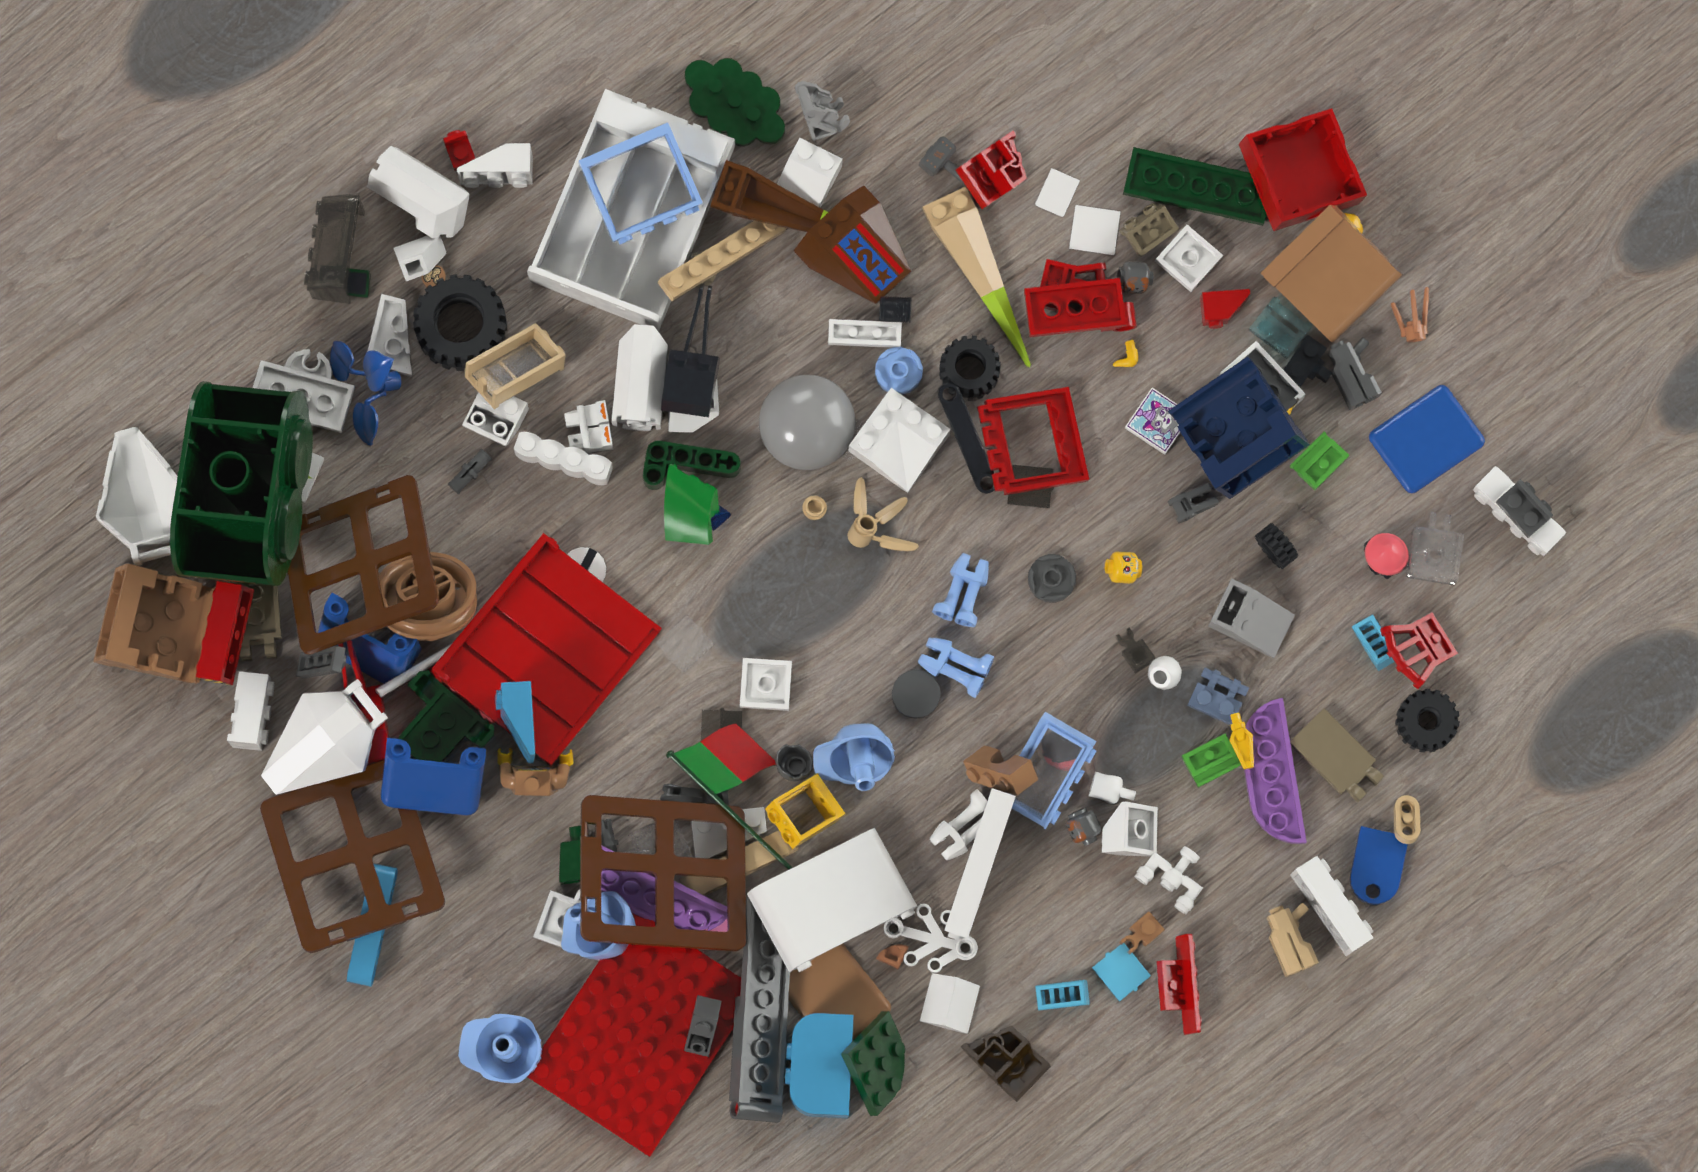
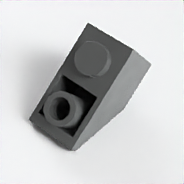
(702, 1025)

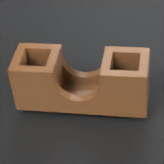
(989, 769)

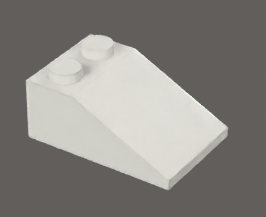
(810, 172)

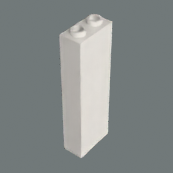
(979, 864)

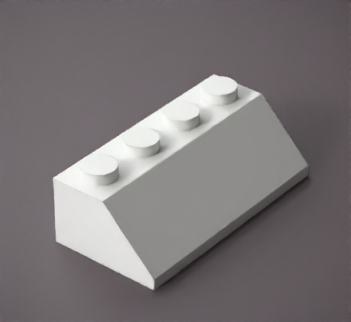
(1331, 905)

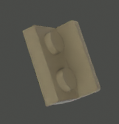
(1149, 228)

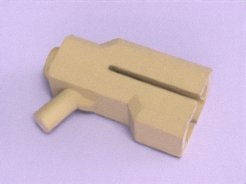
(1287, 941)

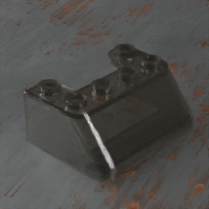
(333, 247)

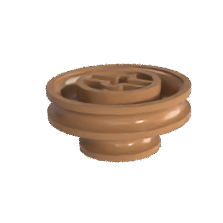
(454, 606)

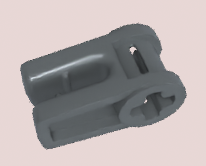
(1186, 509)

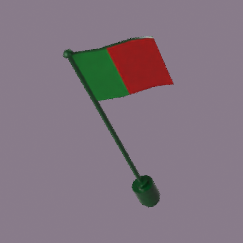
(724, 763)

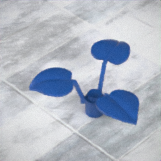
(379, 378)

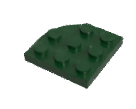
(877, 1062)

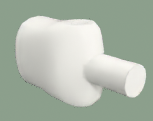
(1109, 788)

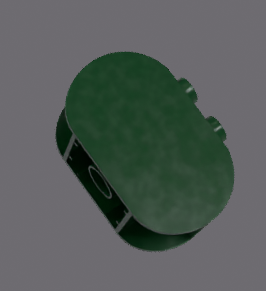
(241, 484)

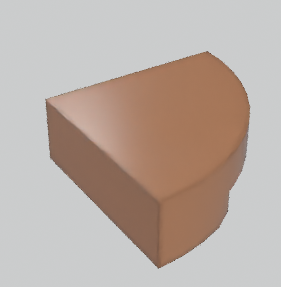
(893, 955)

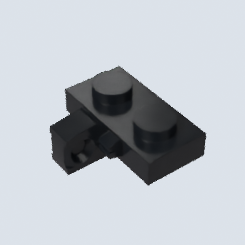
(1308, 362)

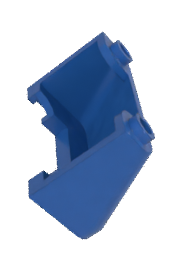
(374, 657)
(432, 784)

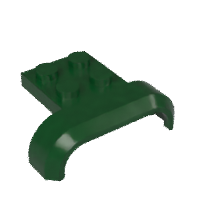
(442, 721)

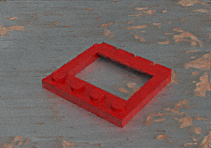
(1065, 436)

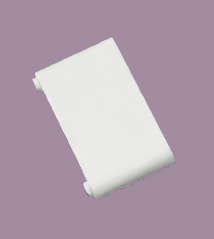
(831, 899)

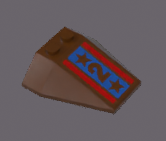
(856, 247)

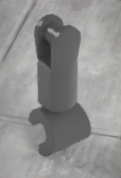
(691, 795)

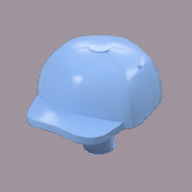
(855, 756)
(613, 911)
(501, 1047)

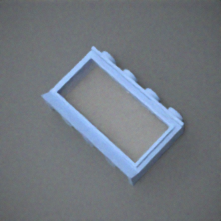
(1057, 758)

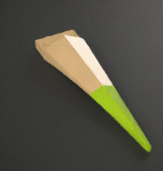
(963, 235)

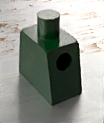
(570, 858)

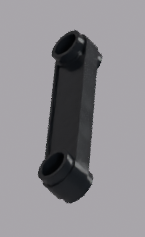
(966, 436)

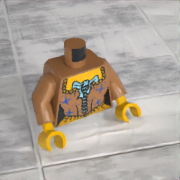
(534, 779)

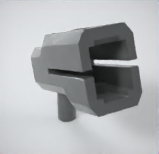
(1350, 376)

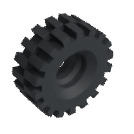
(1422, 738)

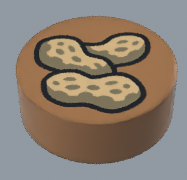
(435, 274)

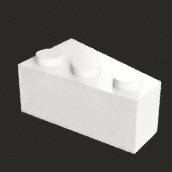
(251, 711)

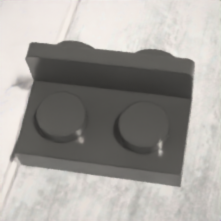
(1525, 508)

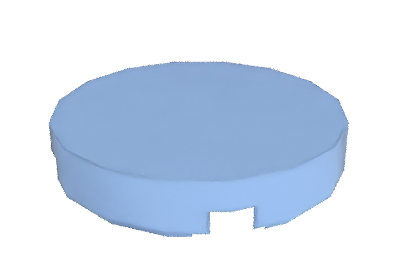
(899, 370)

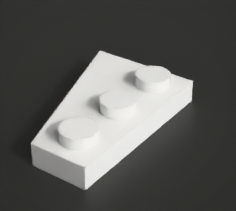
(711, 838)

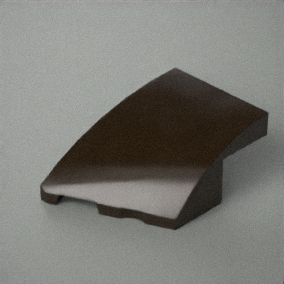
(1008, 1060)

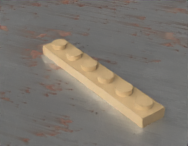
(718, 258)

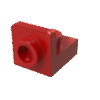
(458, 148)

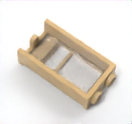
(514, 365)

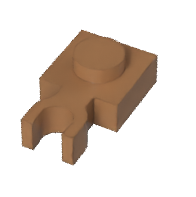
(1144, 931)

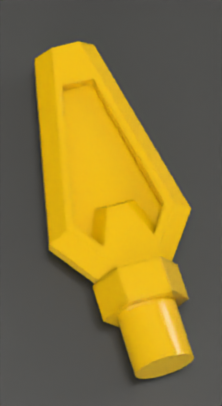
(1242, 742)

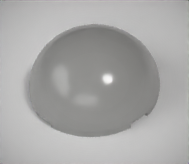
(807, 422)

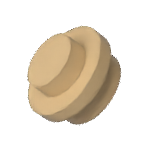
(814, 508)

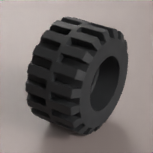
(970, 348)

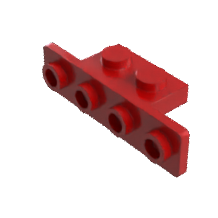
(1179, 984)

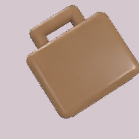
(837, 987)

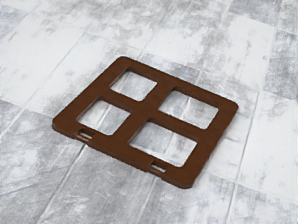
(364, 564)
(358, 852)
(664, 866)

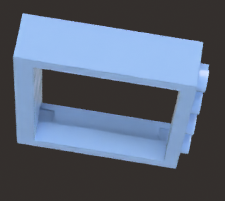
(624, 147)

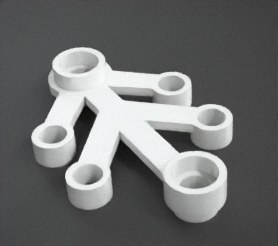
(934, 939)

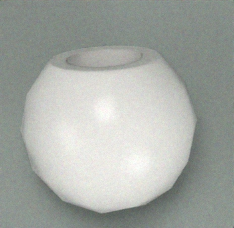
(1164, 672)

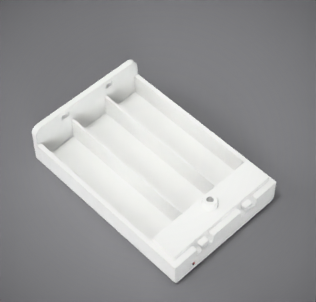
(640, 184)

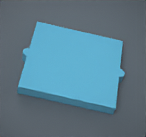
(1121, 972)

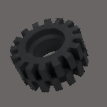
(1276, 546)

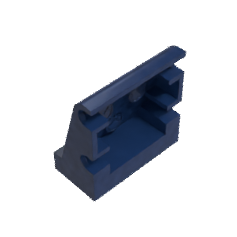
(1238, 428)

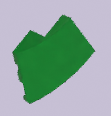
(688, 508)

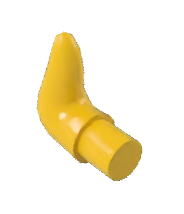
(1132, 356)

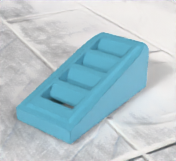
(1383, 661)
(1084, 995)

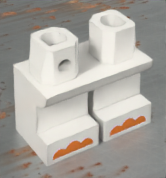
(594, 427)

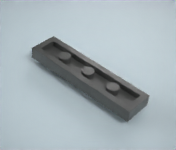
(321, 663)

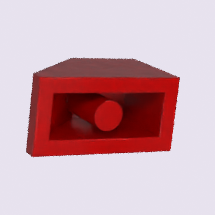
(1221, 306)

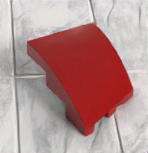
(993, 171)

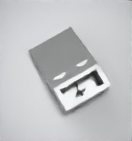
(1251, 618)

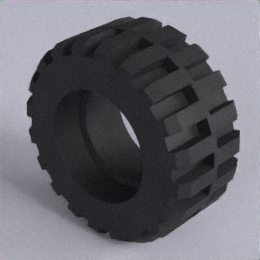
(452, 292)

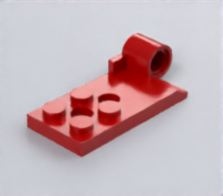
(1100, 304)

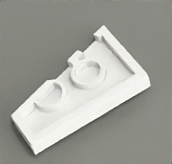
(391, 333)

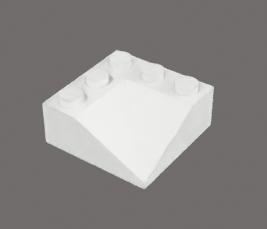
(899, 440)

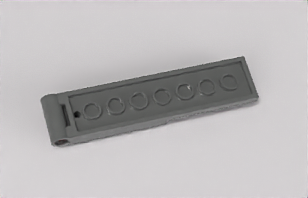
(759, 1028)

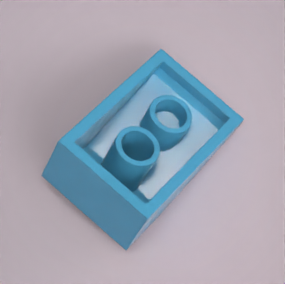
(516, 711)

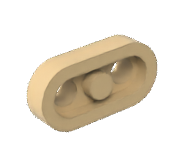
(1407, 821)

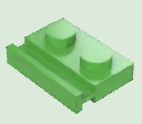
(1319, 461)
(1211, 760)

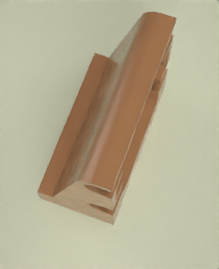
(1331, 273)
(154, 623)

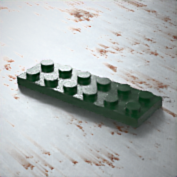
(1193, 186)

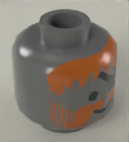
(1135, 277)
(1083, 826)

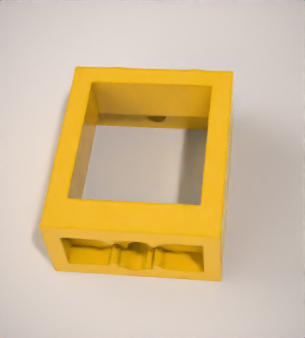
(822, 800)

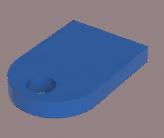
(1377, 862)

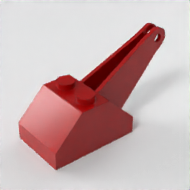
(379, 740)

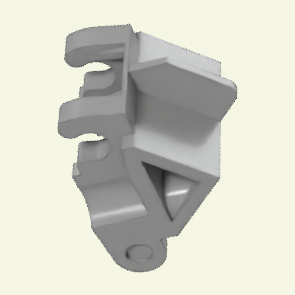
(819, 112)

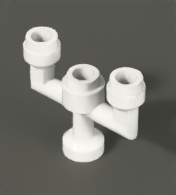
(1173, 877)

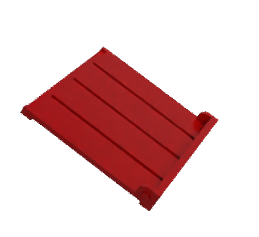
(549, 628)

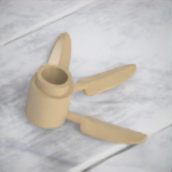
(865, 526)

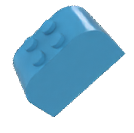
(817, 1071)

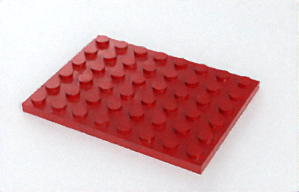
(626, 1037)

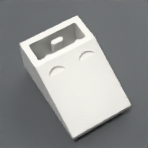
(504, 165)

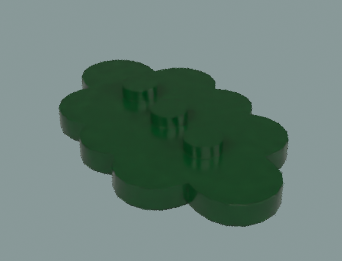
(734, 102)

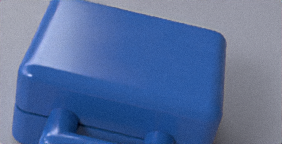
(1426, 439)

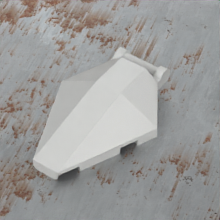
(138, 496)
(323, 740)

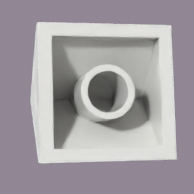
(949, 1003)

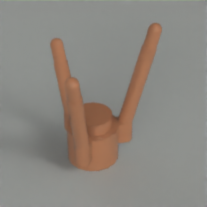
(1415, 330)

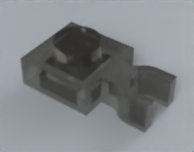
(1136, 653)

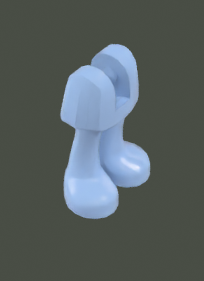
(960, 576)
(947, 652)

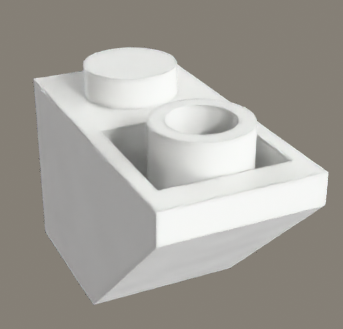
(419, 256)

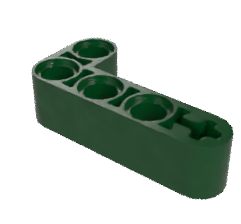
(691, 465)

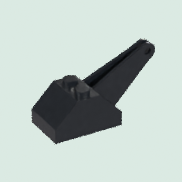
(689, 375)

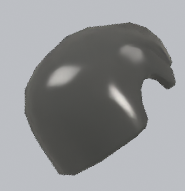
(794, 762)

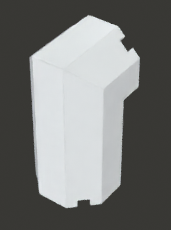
(421, 191)
(640, 379)

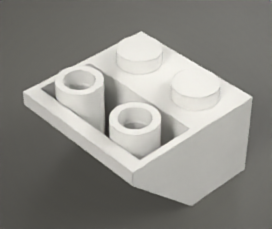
(497, 423)

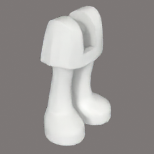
(977, 806)

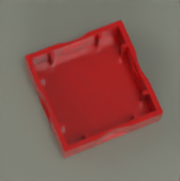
(1302, 169)

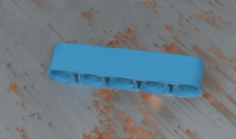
(368, 948)

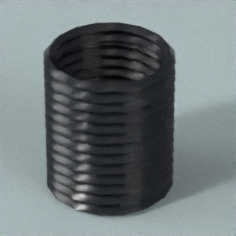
(895, 309)

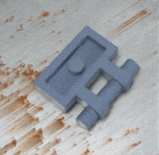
(1213, 702)

